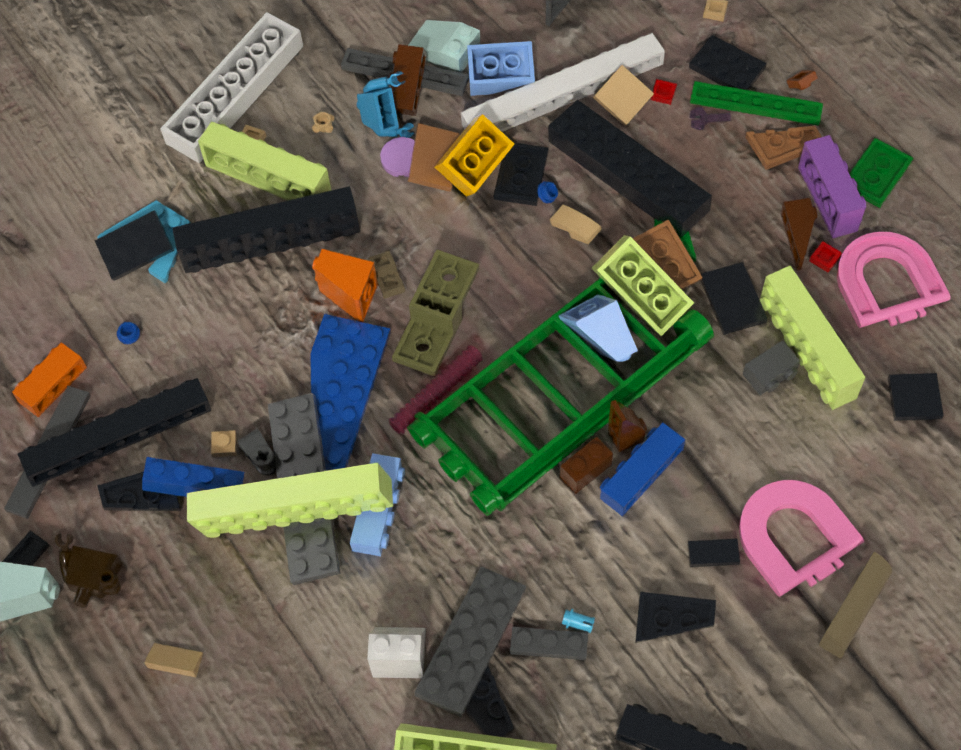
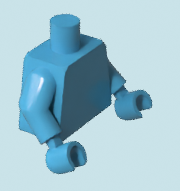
(379, 109)

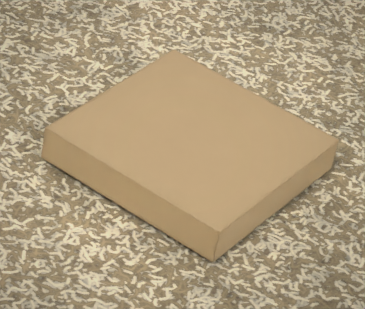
(623, 95)

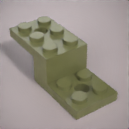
(435, 312)

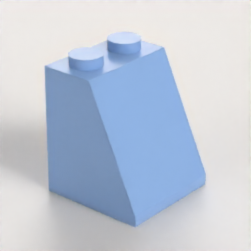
(601, 327)

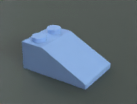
(499, 67)

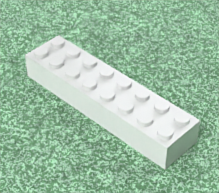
(233, 84)

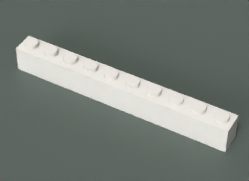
(567, 85)

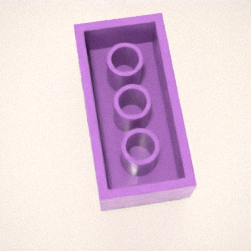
(831, 186)

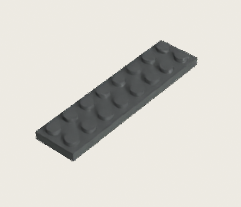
(299, 451)

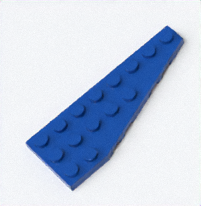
(342, 380)

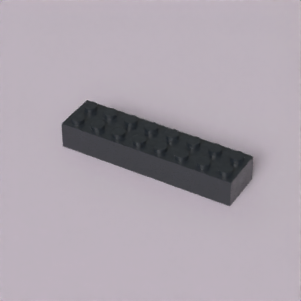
(629, 168)
(266, 230)

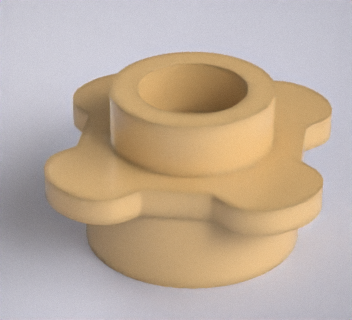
(320, 118)

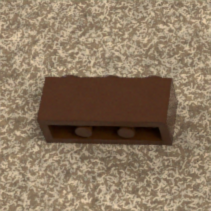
(411, 62)

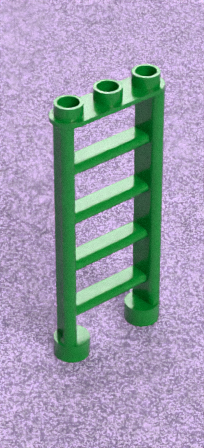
(692, 333)

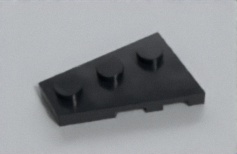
(672, 615)

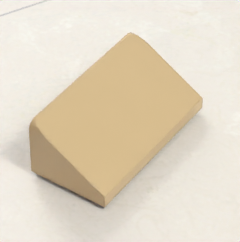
(174, 660)

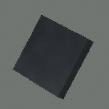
(915, 396)

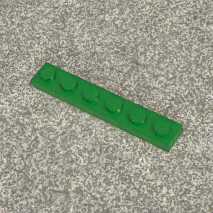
(756, 103)

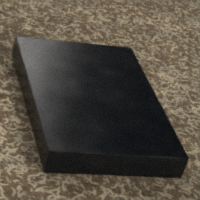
(521, 174)
(134, 245)
(733, 298)

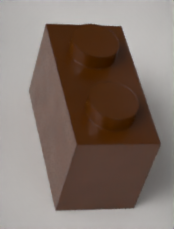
(586, 465)

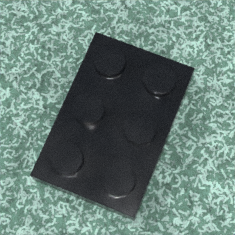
(727, 64)

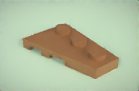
(782, 146)

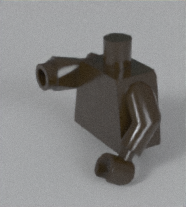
(88, 571)

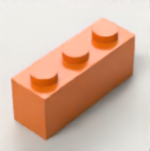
(49, 379)

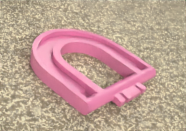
(910, 256)
(819, 508)

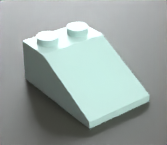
(446, 43)

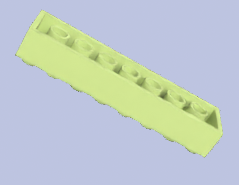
(290, 500)

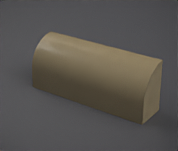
(856, 606)

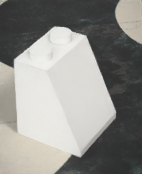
(396, 652)

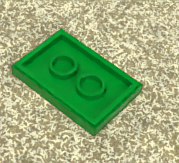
(879, 171)

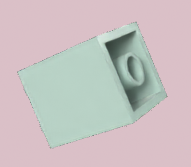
(25, 590)

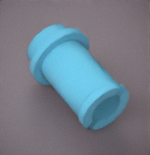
(576, 621)

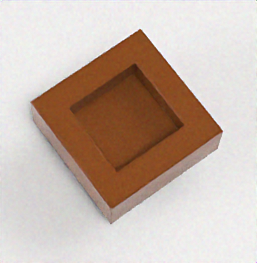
(802, 79)

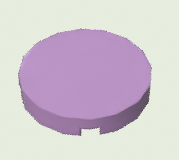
(397, 156)

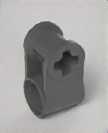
(257, 450)

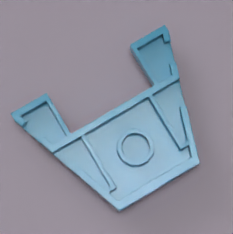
(169, 219)

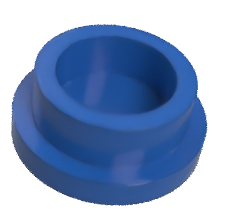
(547, 192)
(128, 333)

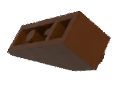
(798, 222)
(625, 427)

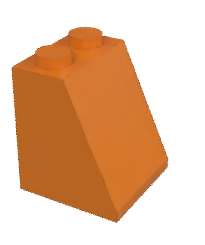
(346, 281)

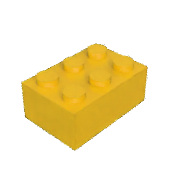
(474, 155)

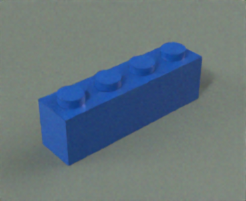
(641, 469)
(184, 478)

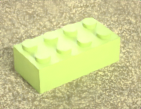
(642, 285)

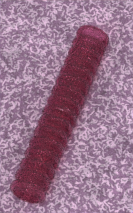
(460, 367)

